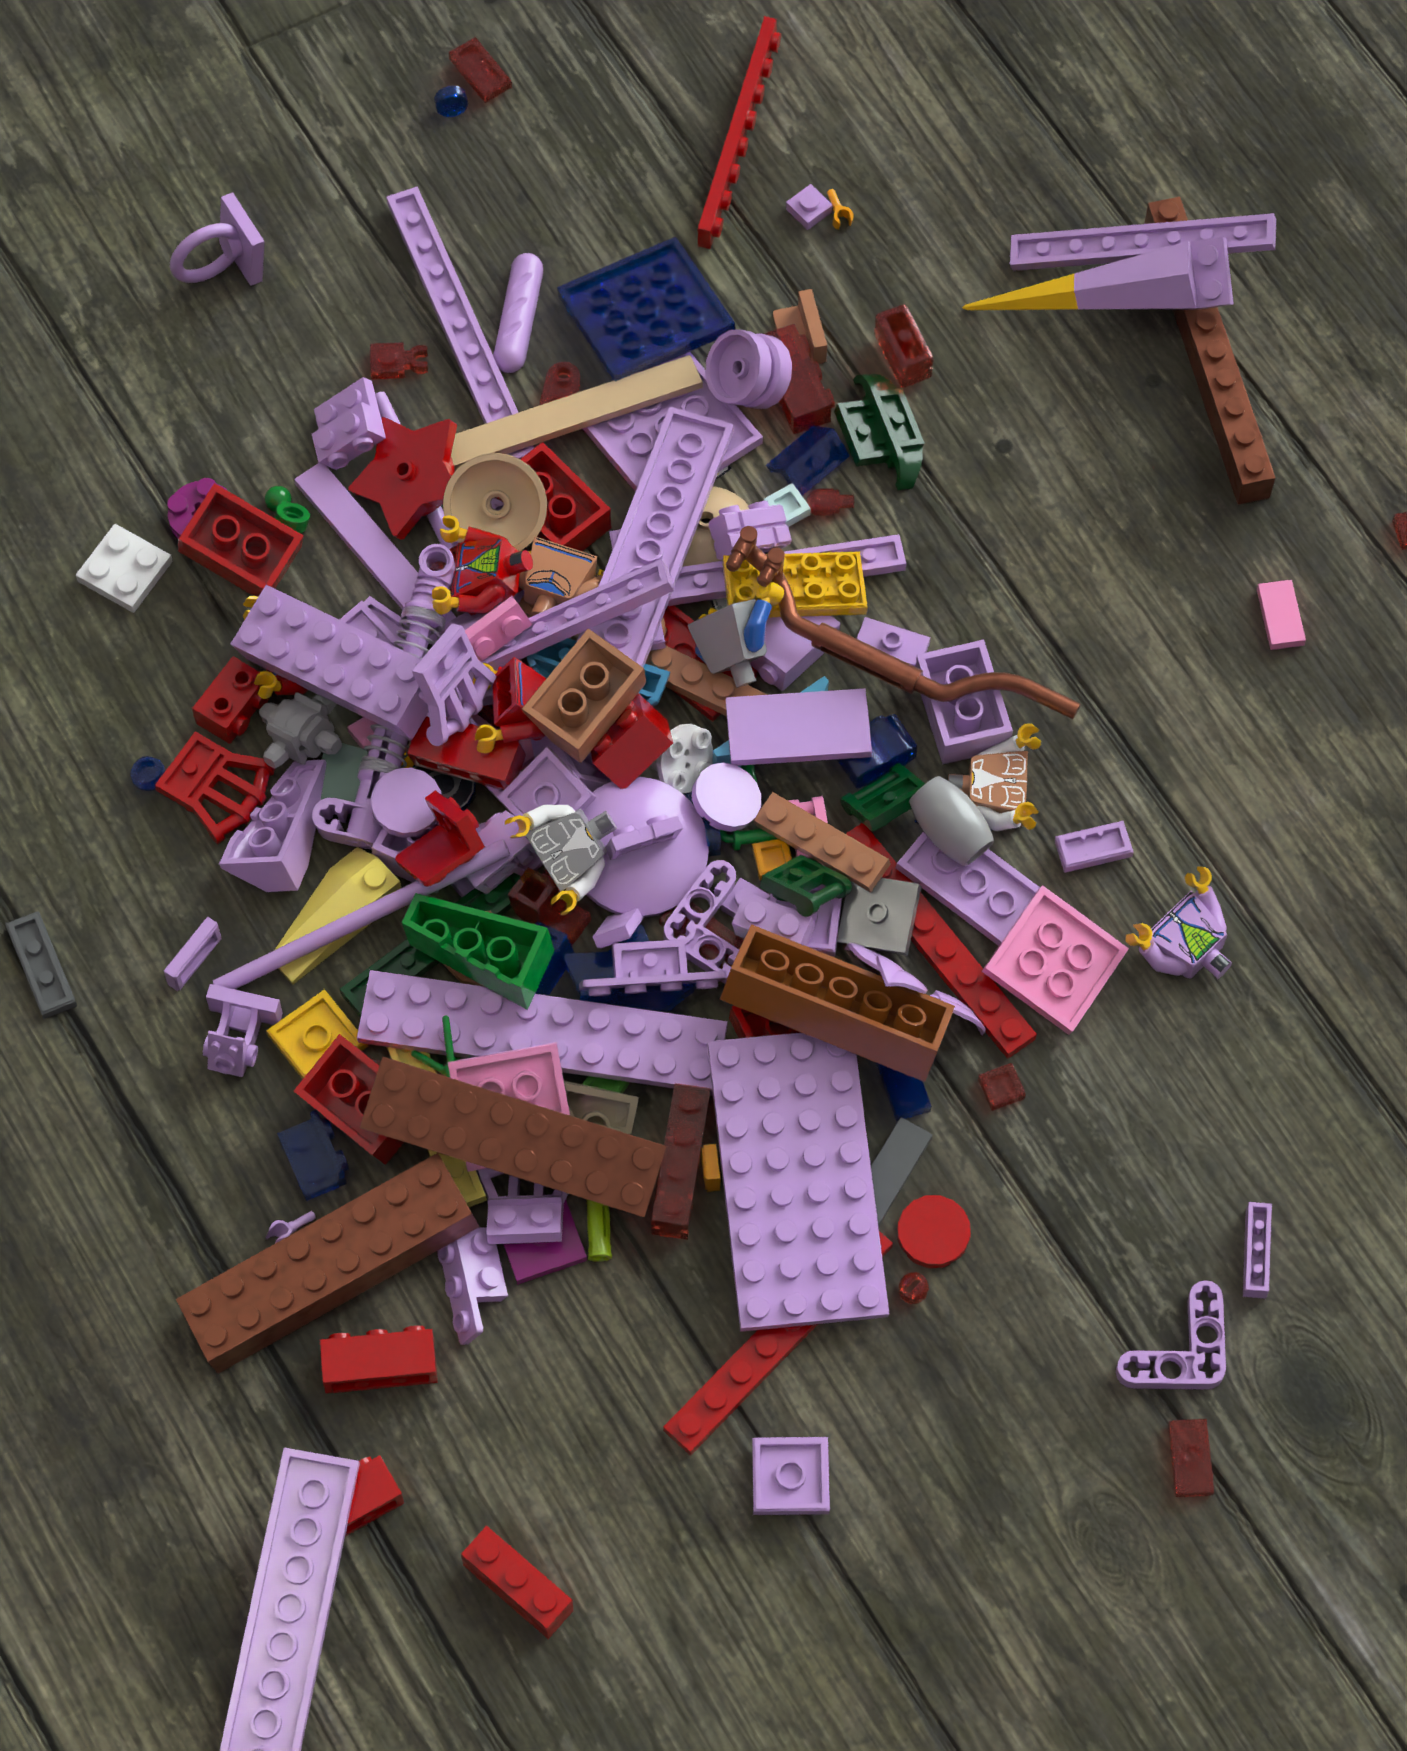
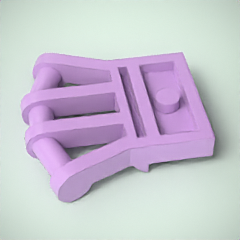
(438, 675)
(522, 1217)

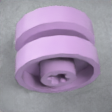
(748, 369)

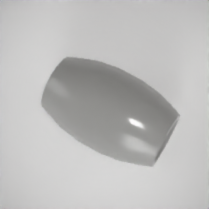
(951, 821)

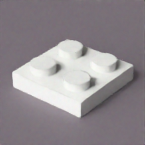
(124, 568)

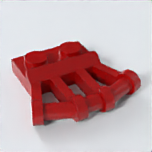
(197, 771)

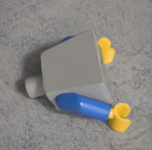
(735, 634)

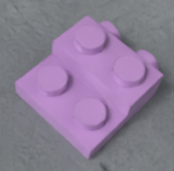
(348, 425)

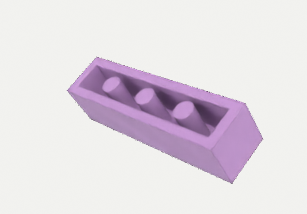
(1257, 1250)

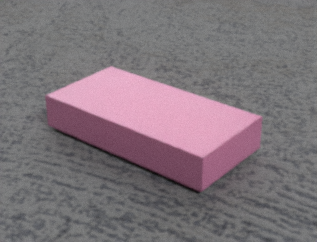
(1281, 614)

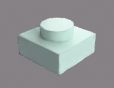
(793, 504)

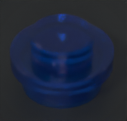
(146, 773)

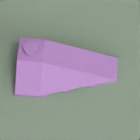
(280, 837)

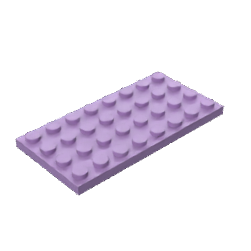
(796, 1182)

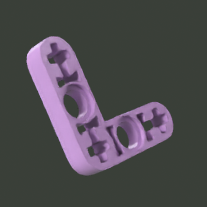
(697, 934)
(1188, 1361)

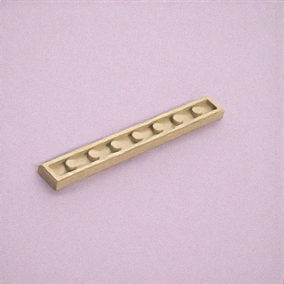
(578, 410)

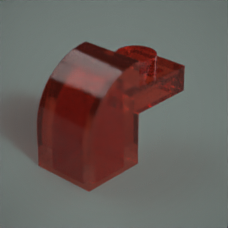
(532, 903)

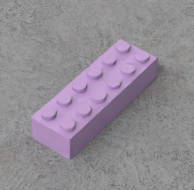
(333, 660)

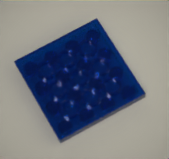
(645, 309)

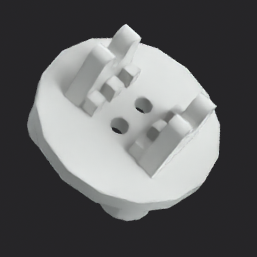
(685, 757)

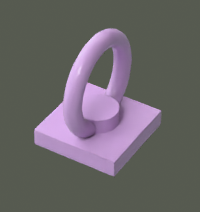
(237, 239)

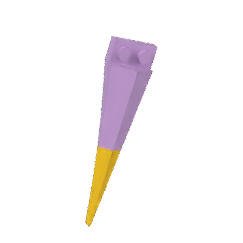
(1168, 278)

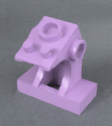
(241, 1013)

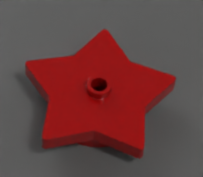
(408, 473)

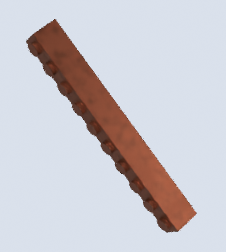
(1221, 386)

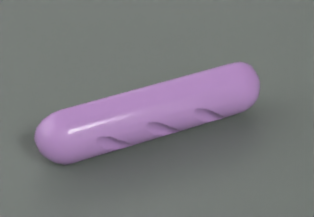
(518, 312)

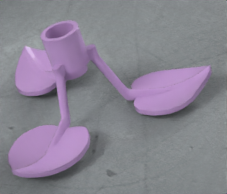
(895, 976)

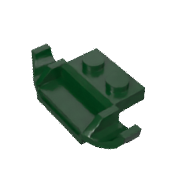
(882, 429)

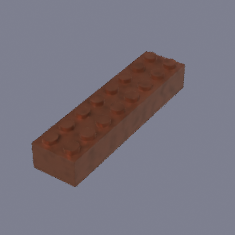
(513, 1136)
(327, 1263)

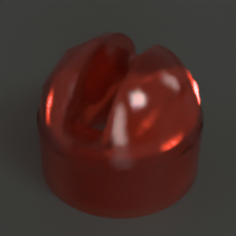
(920, 1291)

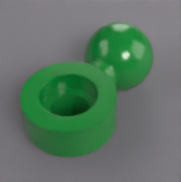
(291, 514)

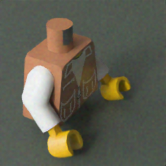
(1000, 781)

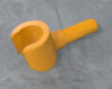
(839, 210)

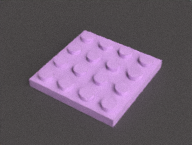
(631, 437)

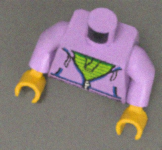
(1188, 934)

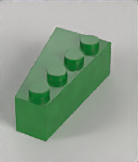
(481, 945)

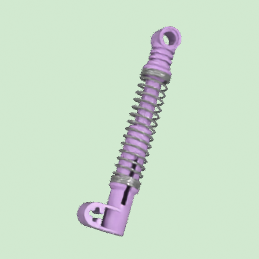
(387, 746)

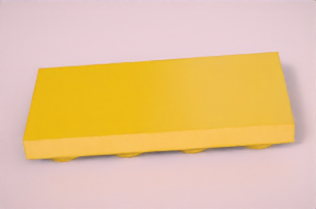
(819, 581)

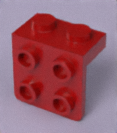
(443, 847)

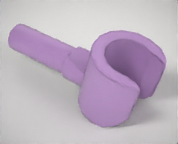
(283, 1229)

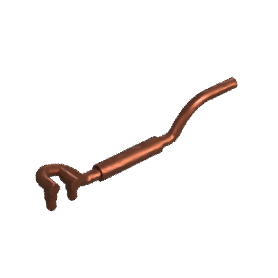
(872, 659)

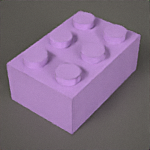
(972, 721)

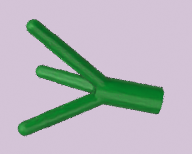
(449, 1051)

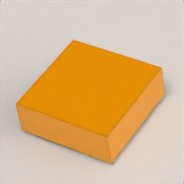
(770, 855)
(710, 1167)

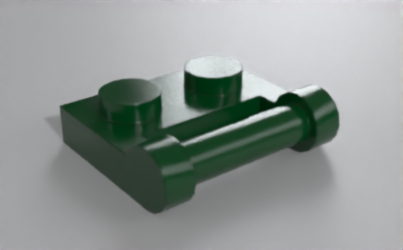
(883, 798)
(799, 876)

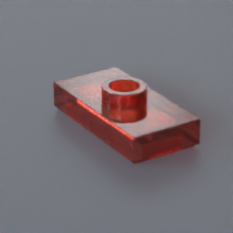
(480, 69)
(1191, 1458)

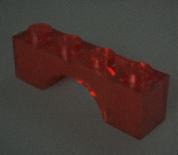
(680, 1161)

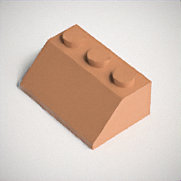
(585, 695)

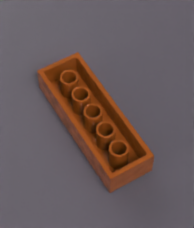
(837, 1003)

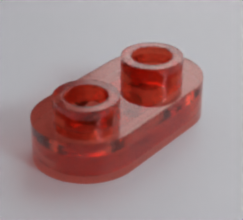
(558, 387)

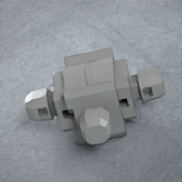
(299, 729)

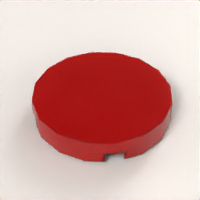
(933, 1231)

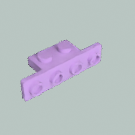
(651, 965)
(471, 1276)

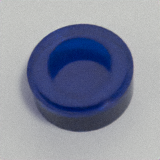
(451, 101)

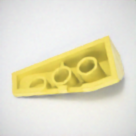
(344, 889)

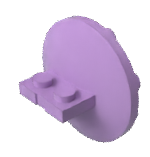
(652, 852)

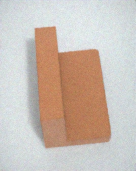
(807, 322)

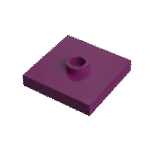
(542, 1258)

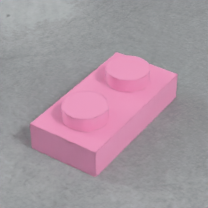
(497, 628)

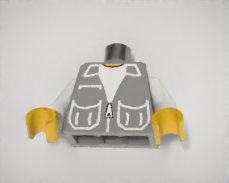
(567, 847)

